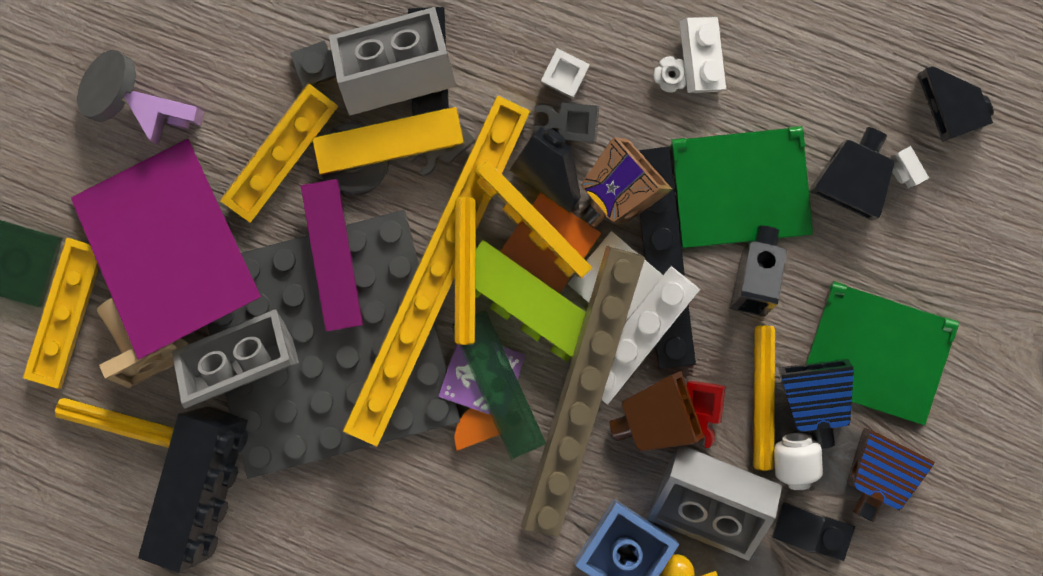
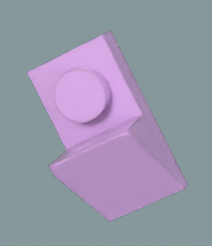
(153, 110)

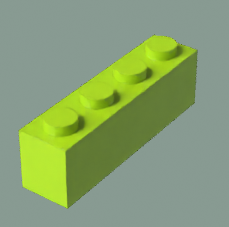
(527, 299)

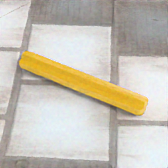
(465, 270)
(764, 398)
(114, 422)

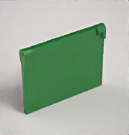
(741, 183)
(892, 349)

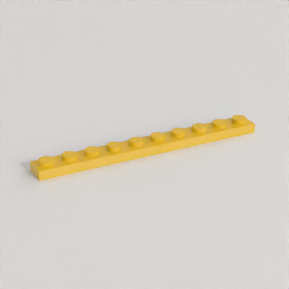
(431, 280)

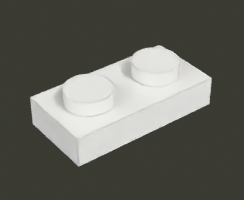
(702, 54)

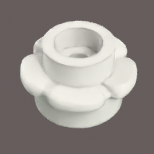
(662, 78)

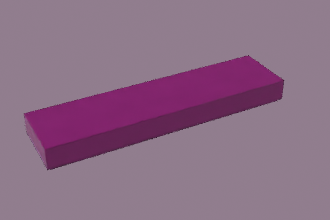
(331, 255)

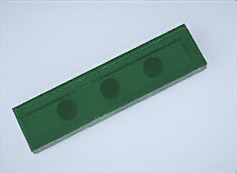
(501, 390)

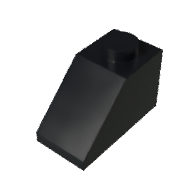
(954, 103)
(549, 168)

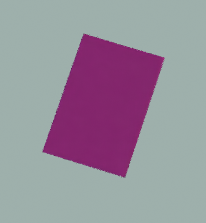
(164, 248)

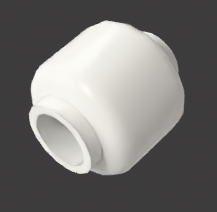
(798, 461)

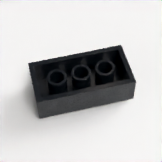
(193, 488)

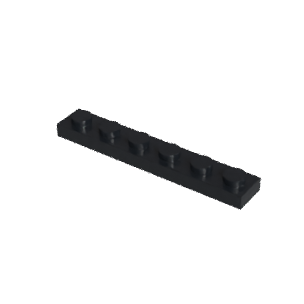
(662, 251)

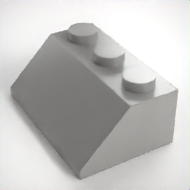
(391, 61)
(233, 358)
(715, 502)

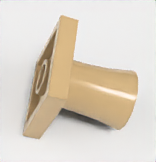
(126, 367)

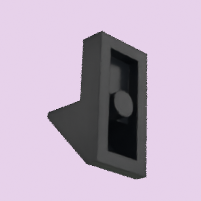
(813, 531)

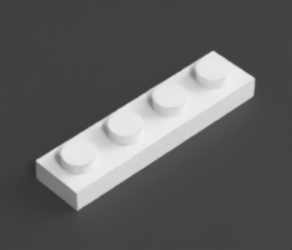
(648, 326)

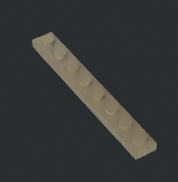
(582, 391)

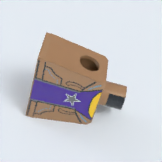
(621, 184)

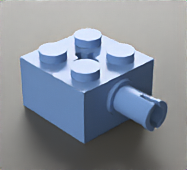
(620, 528)

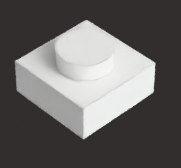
(565, 73)
(908, 168)

